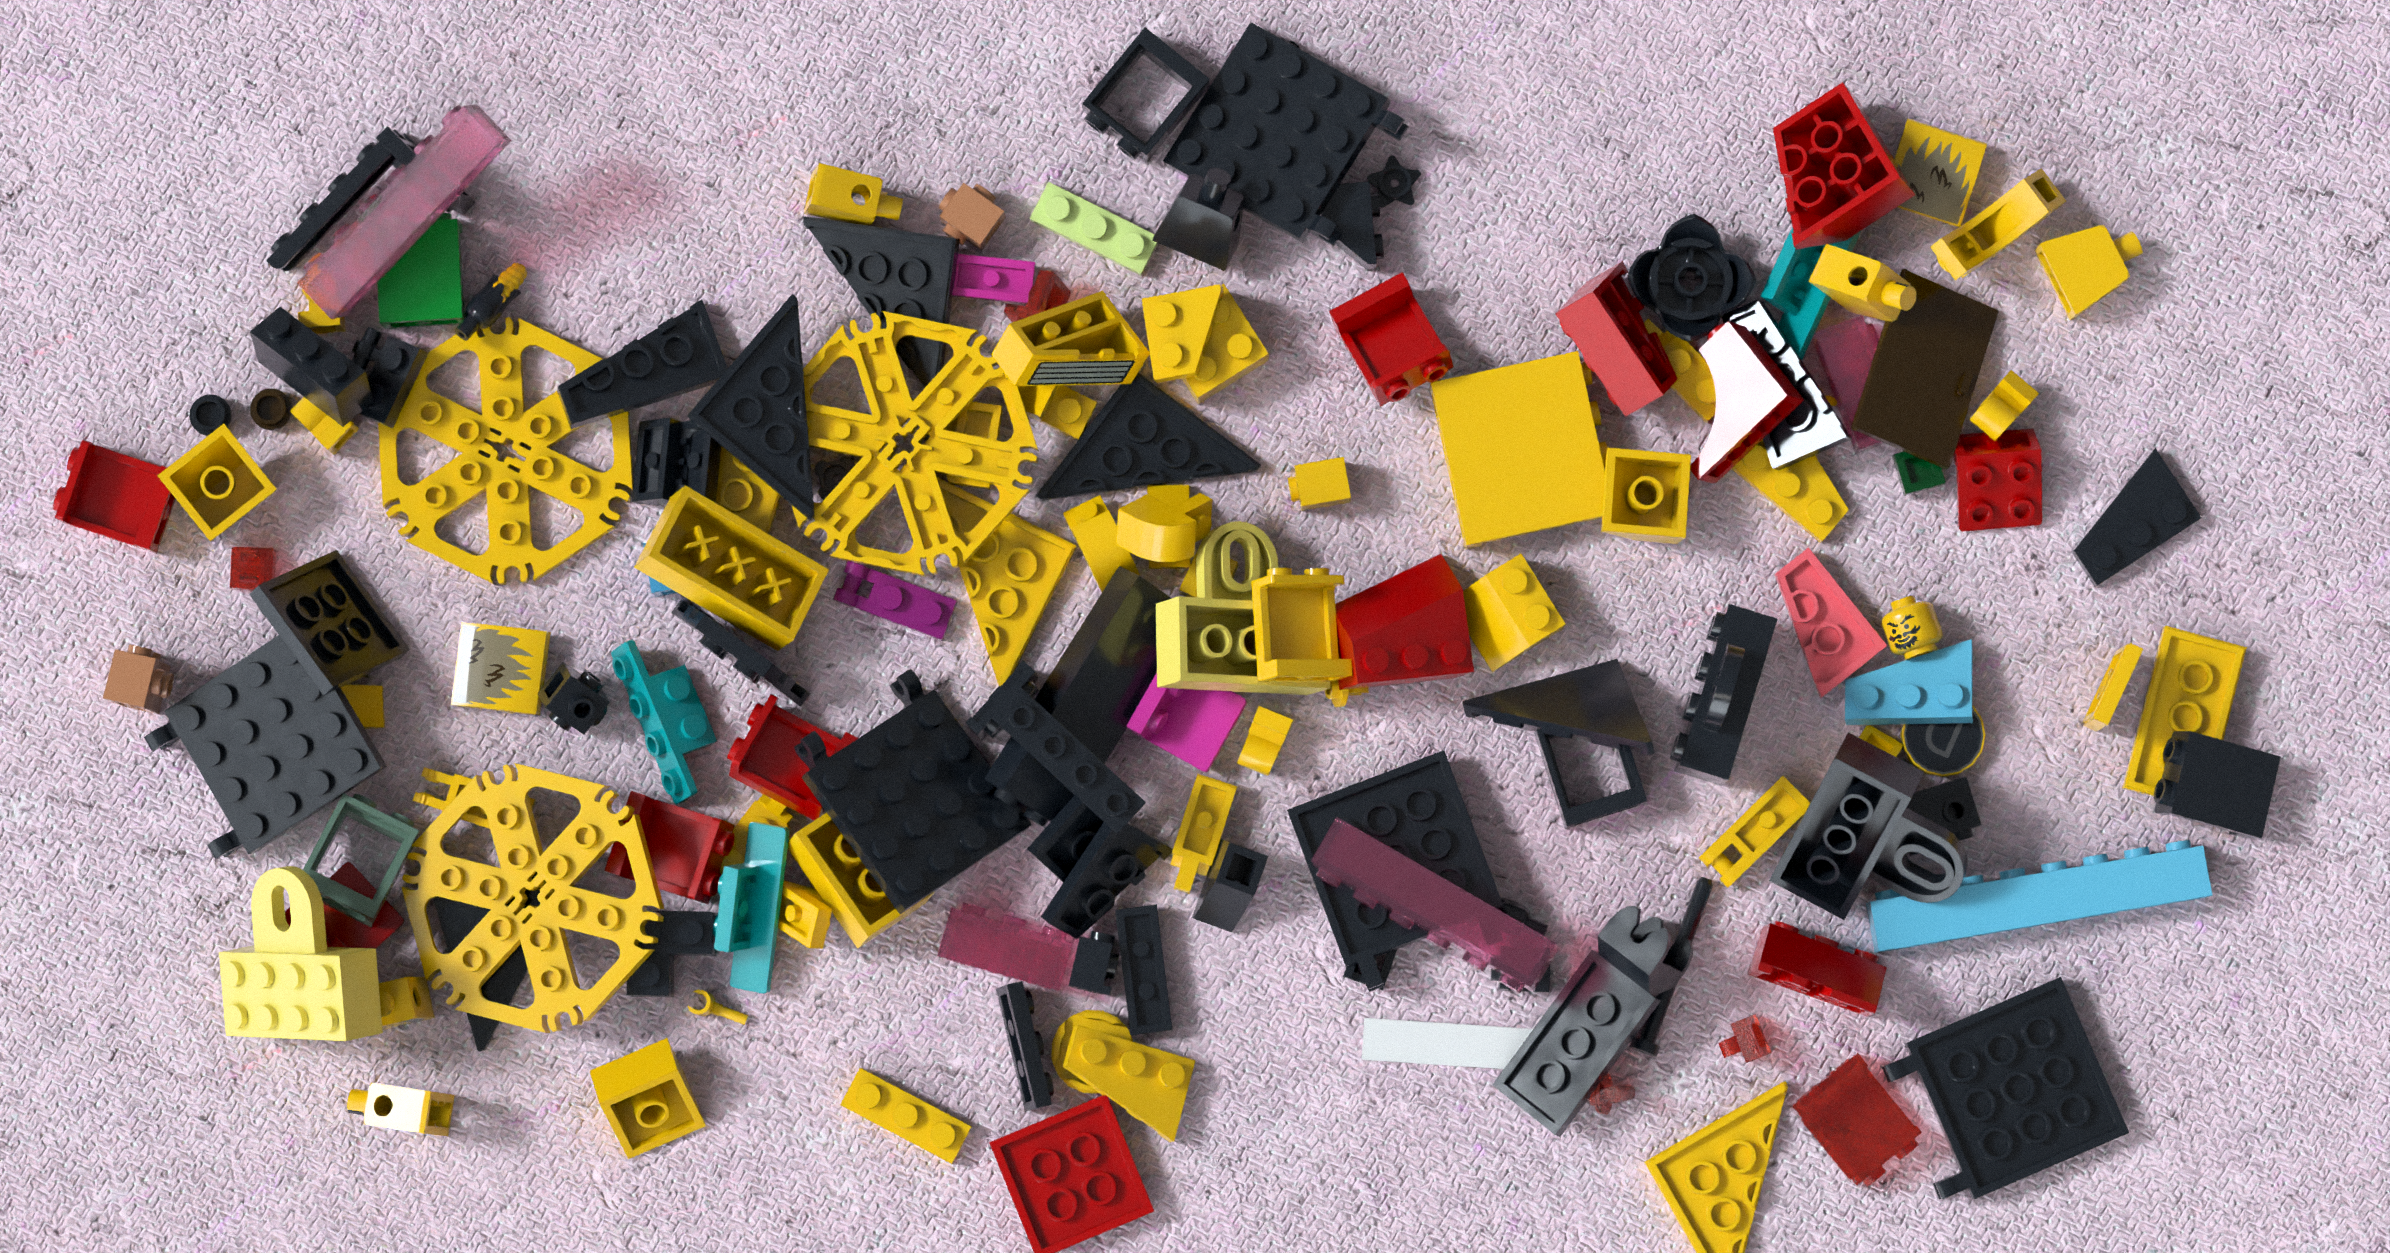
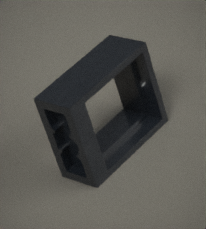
(1171, 63)
(1597, 808)

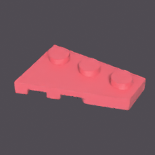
(1826, 621)

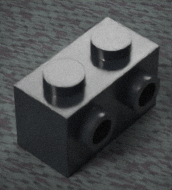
(1948, 806)

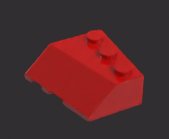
(1836, 170)
(1406, 629)
(1818, 968)

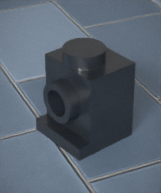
(1094, 963)

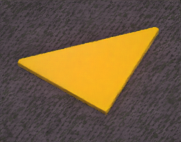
(1007, 577)
(1719, 1172)

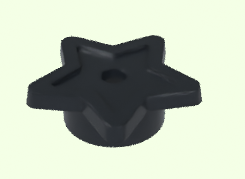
(1394, 171)

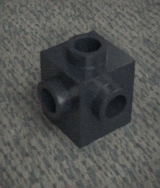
(574, 699)

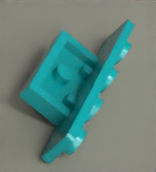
(1794, 295)
(668, 715)
(751, 907)

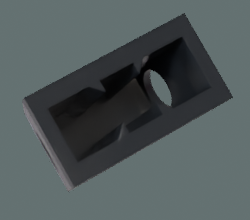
(1204, 219)

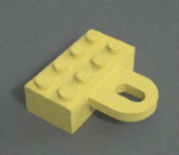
(1211, 637)
(290, 978)

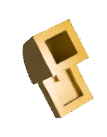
(1161, 531)
(1096, 536)

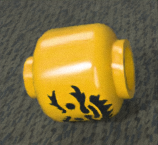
(1912, 627)

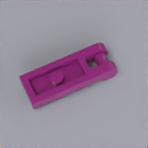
(896, 601)

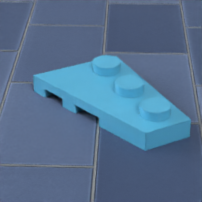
(1915, 691)

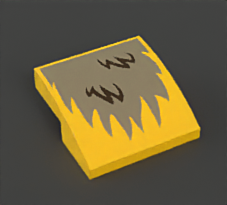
(1939, 170)
(500, 668)

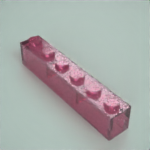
(403, 210)
(1434, 905)

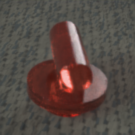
(1607, 1094)

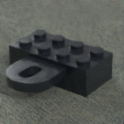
(1725, 694)
(1864, 830)

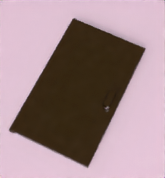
(1919, 368)

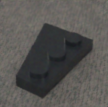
(2136, 522)
(1100, 875)

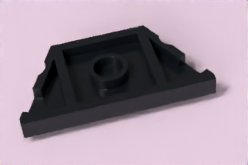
(748, 662)

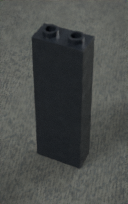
(1089, 692)

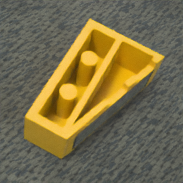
(1072, 346)

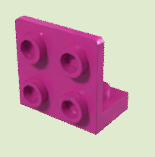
(1187, 721)

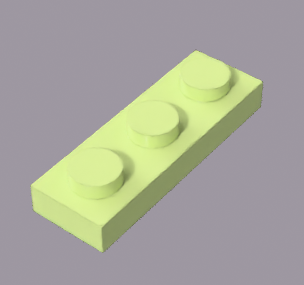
(1094, 228)

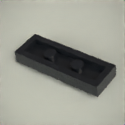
(1143, 970)
(1025, 1046)

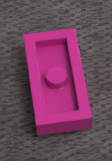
(993, 278)

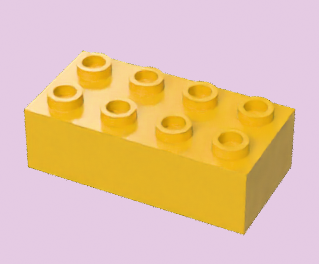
(731, 568)

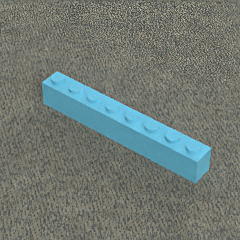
(2043, 897)

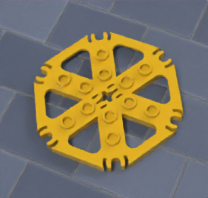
(942, 453)
(505, 489)
(561, 903)

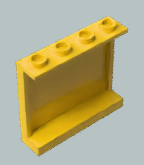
(1521, 447)

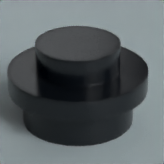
(209, 414)

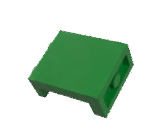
(426, 281)

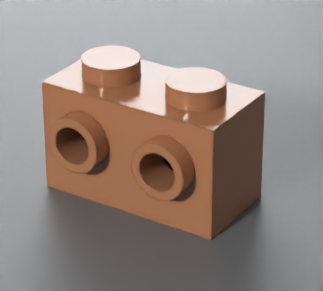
(138, 679)

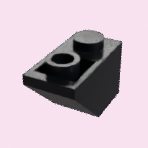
(1353, 211)
(1229, 885)

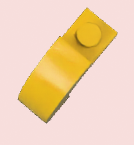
(1998, 225)

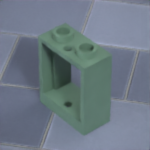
(393, 826)

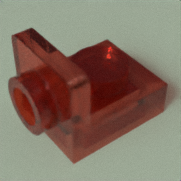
(1044, 295)

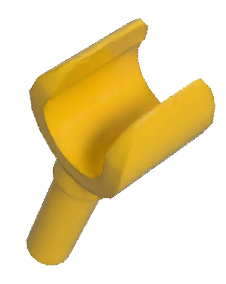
(717, 1009)

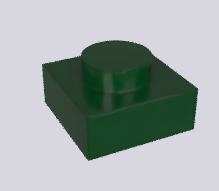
(1917, 474)

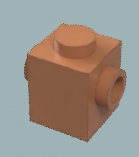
(971, 215)

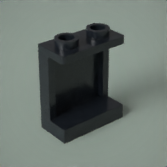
(2216, 783)

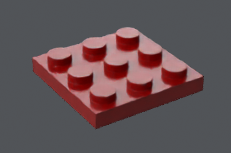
(1071, 1176)

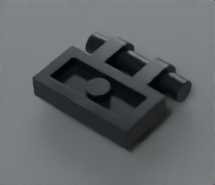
(391, 376)

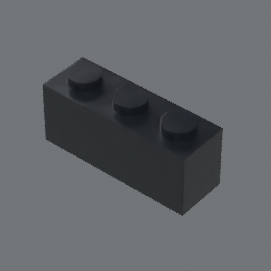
(311, 366)

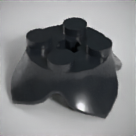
(1691, 247)

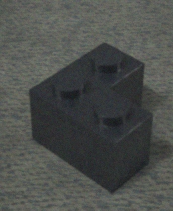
(680, 935)

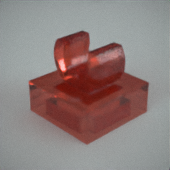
(251, 567)
(1747, 1039)

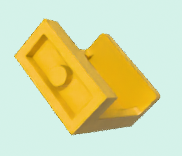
(1297, 627)

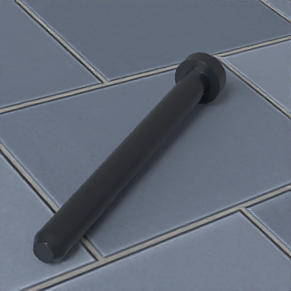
(1687, 930)

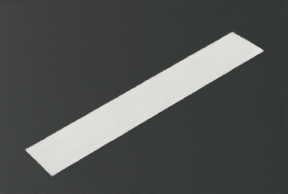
(1441, 1043)

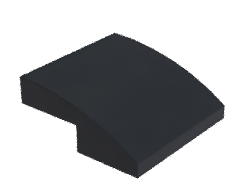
(674, 456)

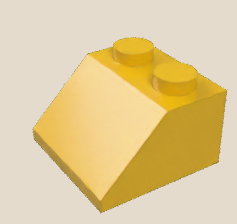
(217, 482)
(1646, 495)
(1509, 613)
(647, 1098)

